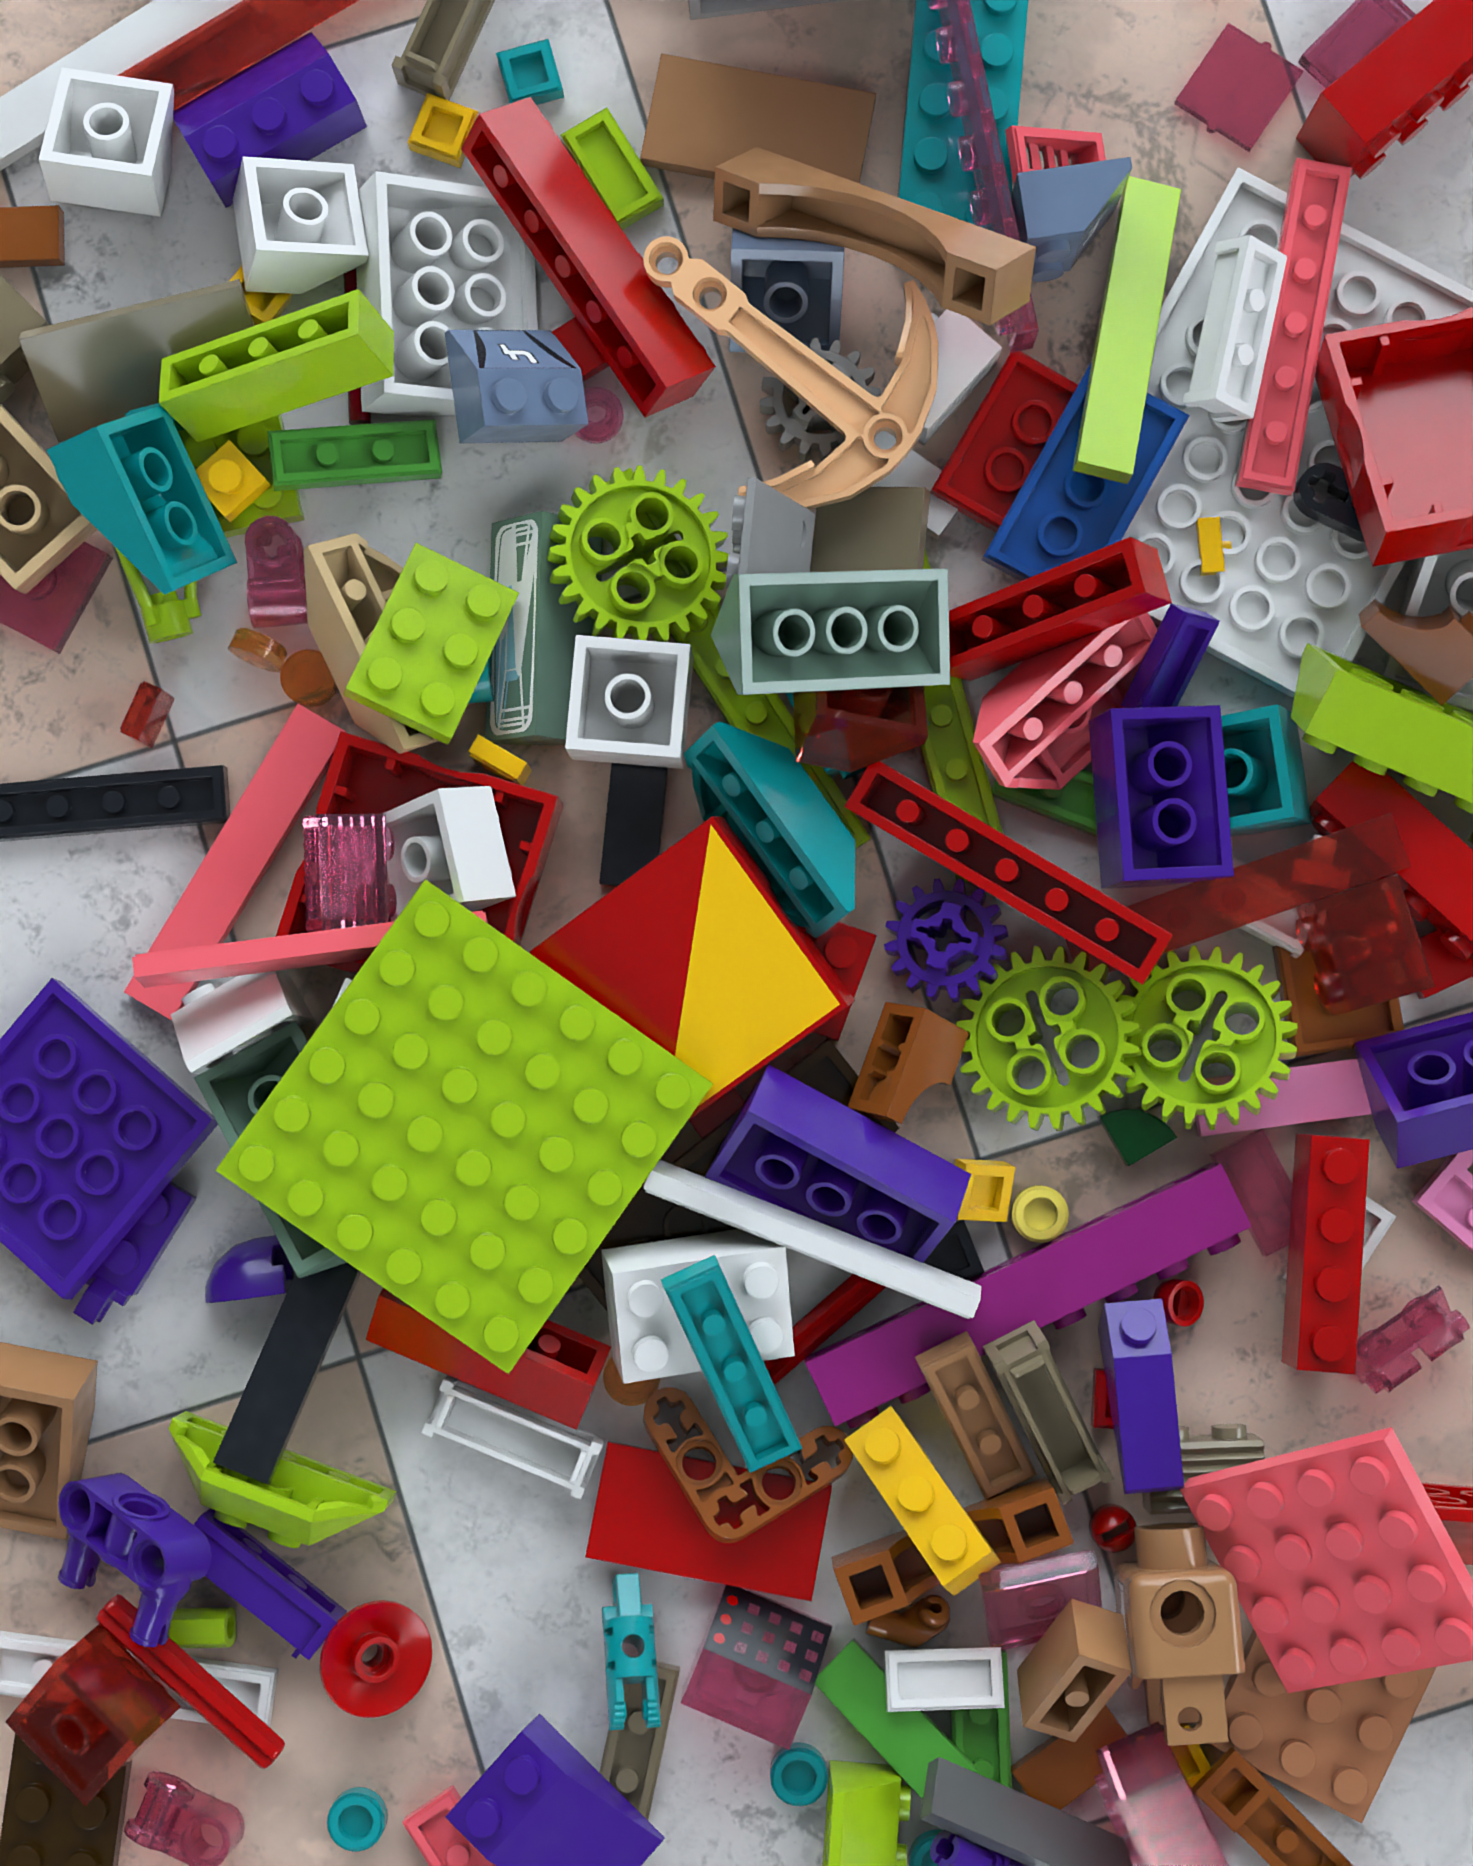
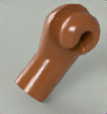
(915, 1624)

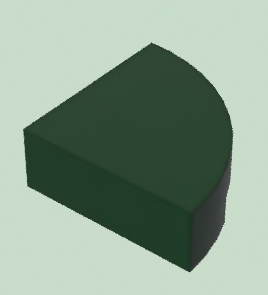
(1135, 1133)

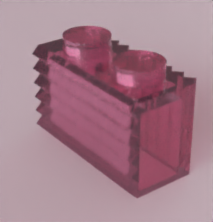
(347, 870)

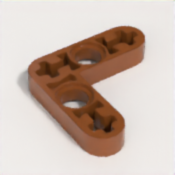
(725, 1482)

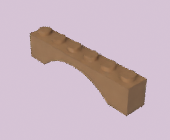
(958, 261)

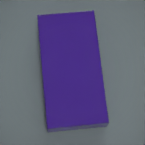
(1171, 658)

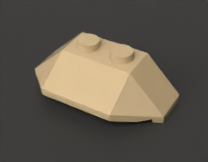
(344, 601)

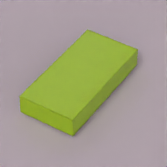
(612, 168)

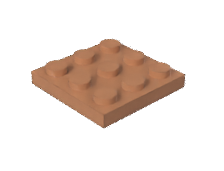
(1322, 1739)

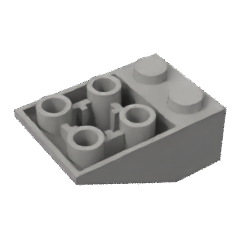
(769, 533)

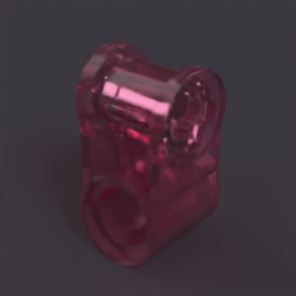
(275, 583)
(173, 1819)

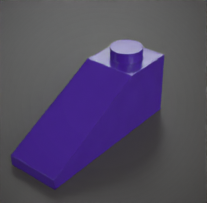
(1142, 1395)

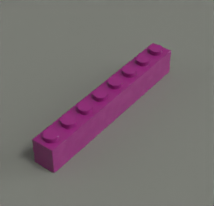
(1038, 1285)

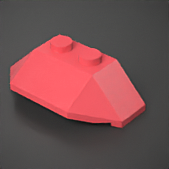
(1039, 715)

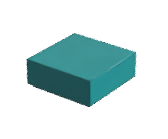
(530, 73)

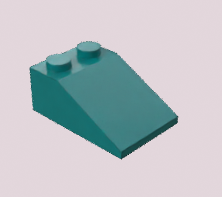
(144, 497)
(1264, 771)

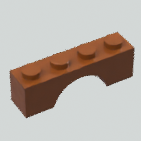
(894, 1573)

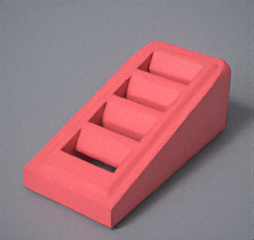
(1064, 144)

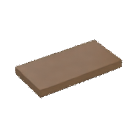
(719, 111)

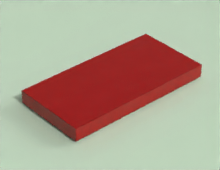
(650, 1525)

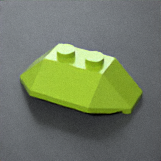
(300, 1504)

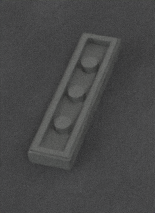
(1014, 1822)

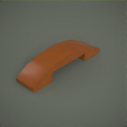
(1264, 1815)

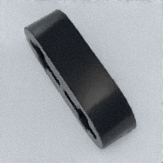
(1331, 512)

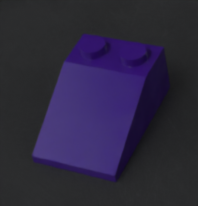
(551, 1809)

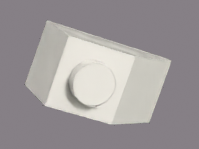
(963, 362)

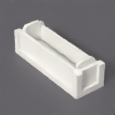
(1236, 328)
(514, 1435)

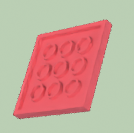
(1339, 1561)

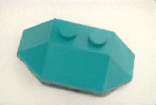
(778, 821)

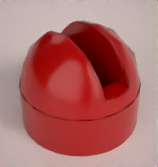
(1181, 1301)
(1107, 1518)

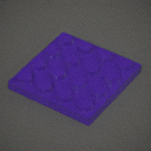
(83, 1137)

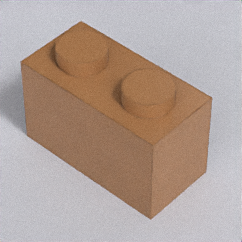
(1073, 1670)

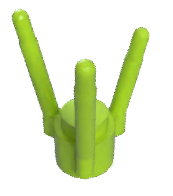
(162, 614)

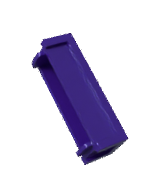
(269, 1586)

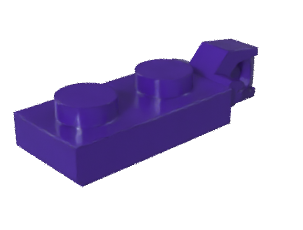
(136, 1255)

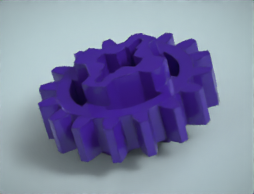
(951, 917)

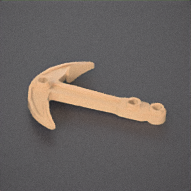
(824, 388)

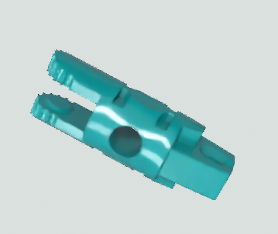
(634, 1624)

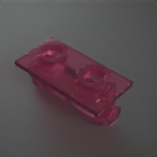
(1424, 1323)

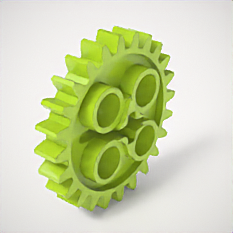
(611, 514)
(1095, 1019)
(1249, 1056)

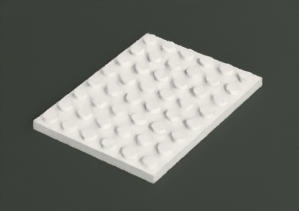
(1285, 573)

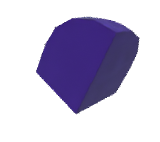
(250, 1271)

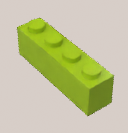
(277, 366)

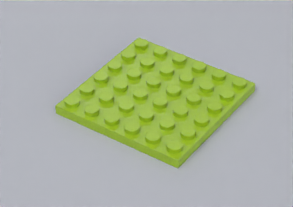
(465, 1127)

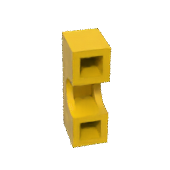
(922, 1501)

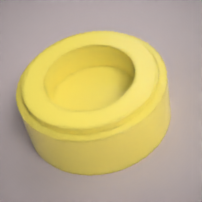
(1039, 1213)

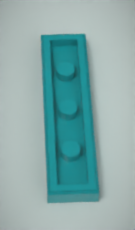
(731, 1363)

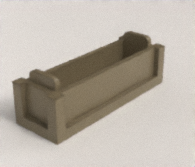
(441, 45)
(1047, 1411)

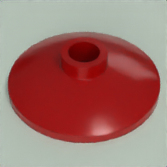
(392, 1675)

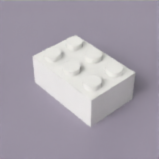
(643, 1324)

